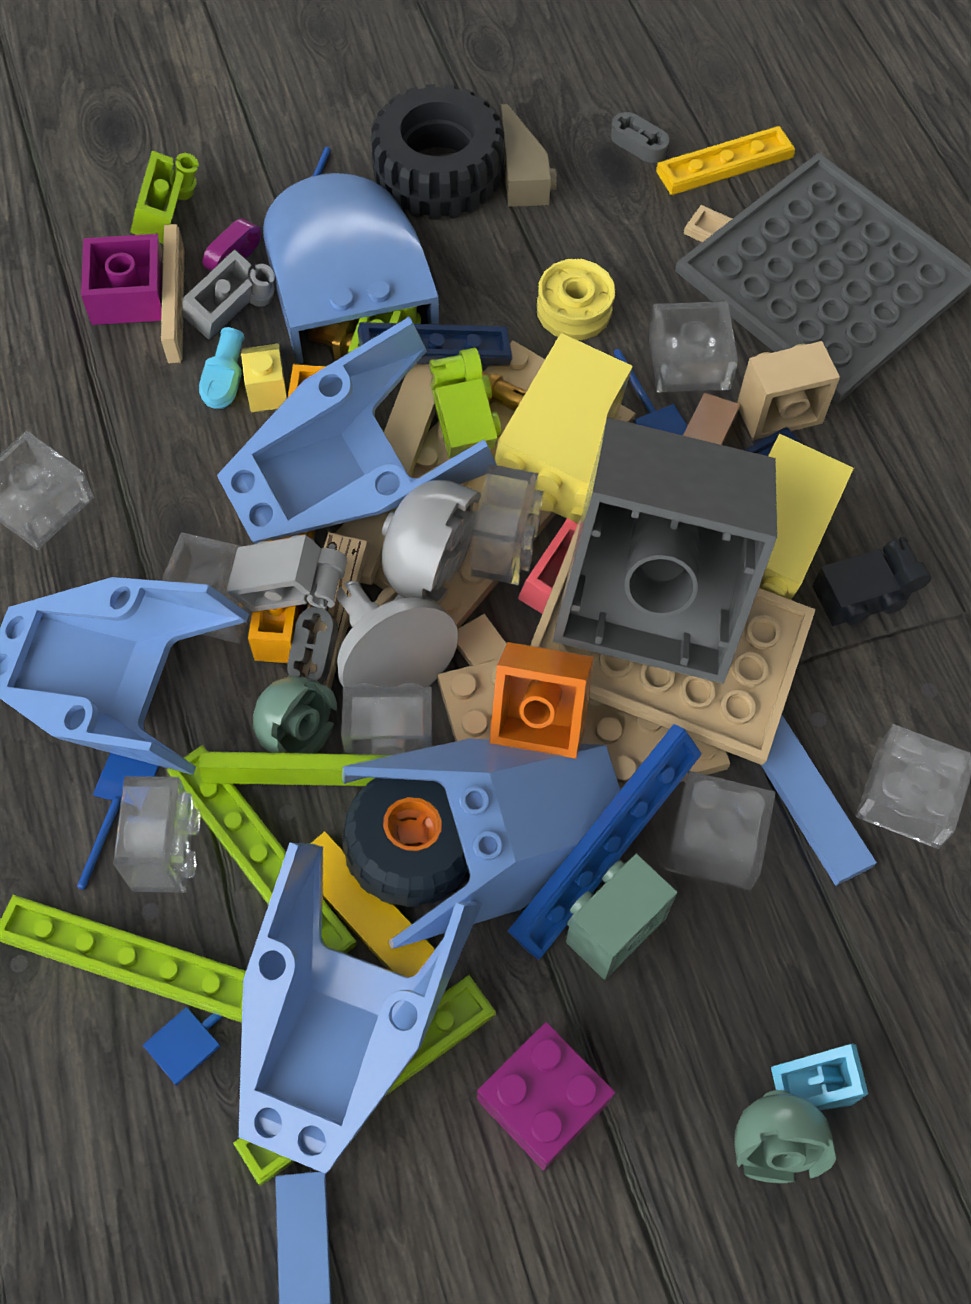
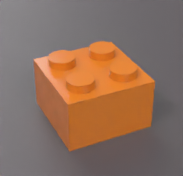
(541, 699)

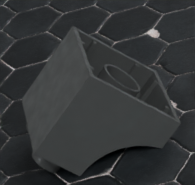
(669, 550)

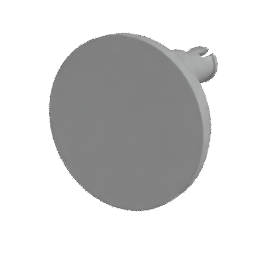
(394, 641)

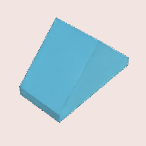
(825, 1078)

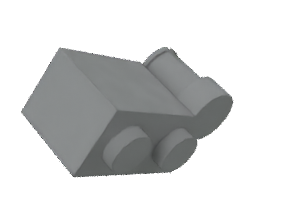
(226, 293)
(286, 574)

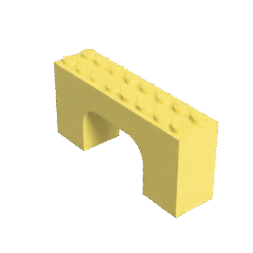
(561, 430)

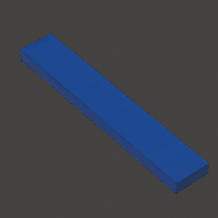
(605, 841)

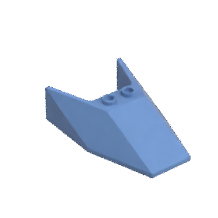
(325, 453)
(94, 655)
(512, 813)
(324, 1026)

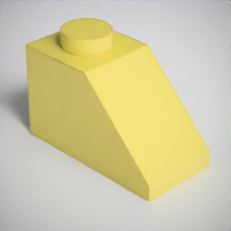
(264, 377)

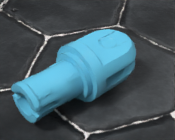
(222, 372)

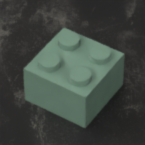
(619, 915)

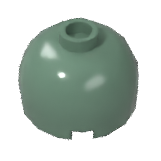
(294, 715)
(783, 1137)

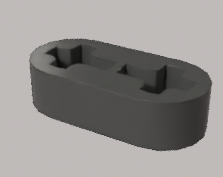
(639, 137)
(303, 644)

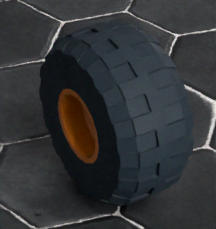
(403, 842)

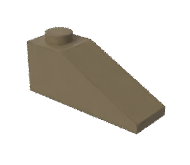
(525, 164)

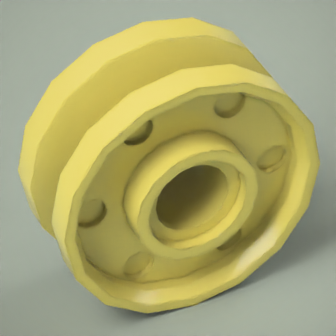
(575, 299)

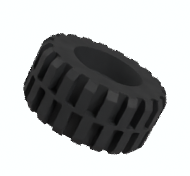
(438, 119)

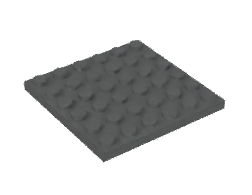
(828, 267)

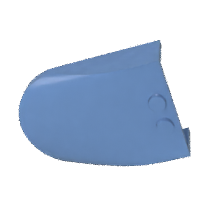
(343, 254)

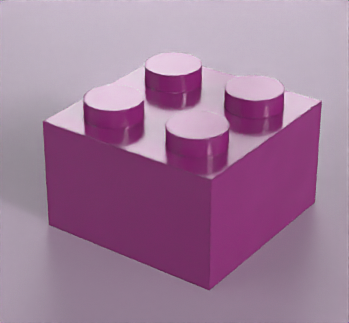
(122, 279)
(544, 1096)

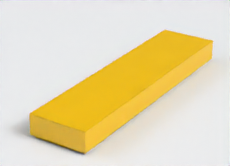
(725, 160)
(367, 915)

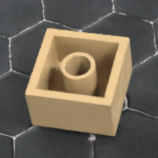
(787, 389)

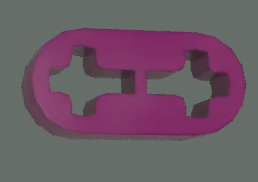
(239, 236)

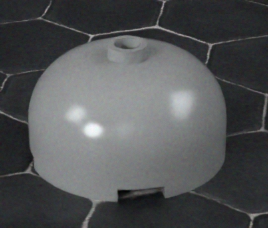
(428, 538)

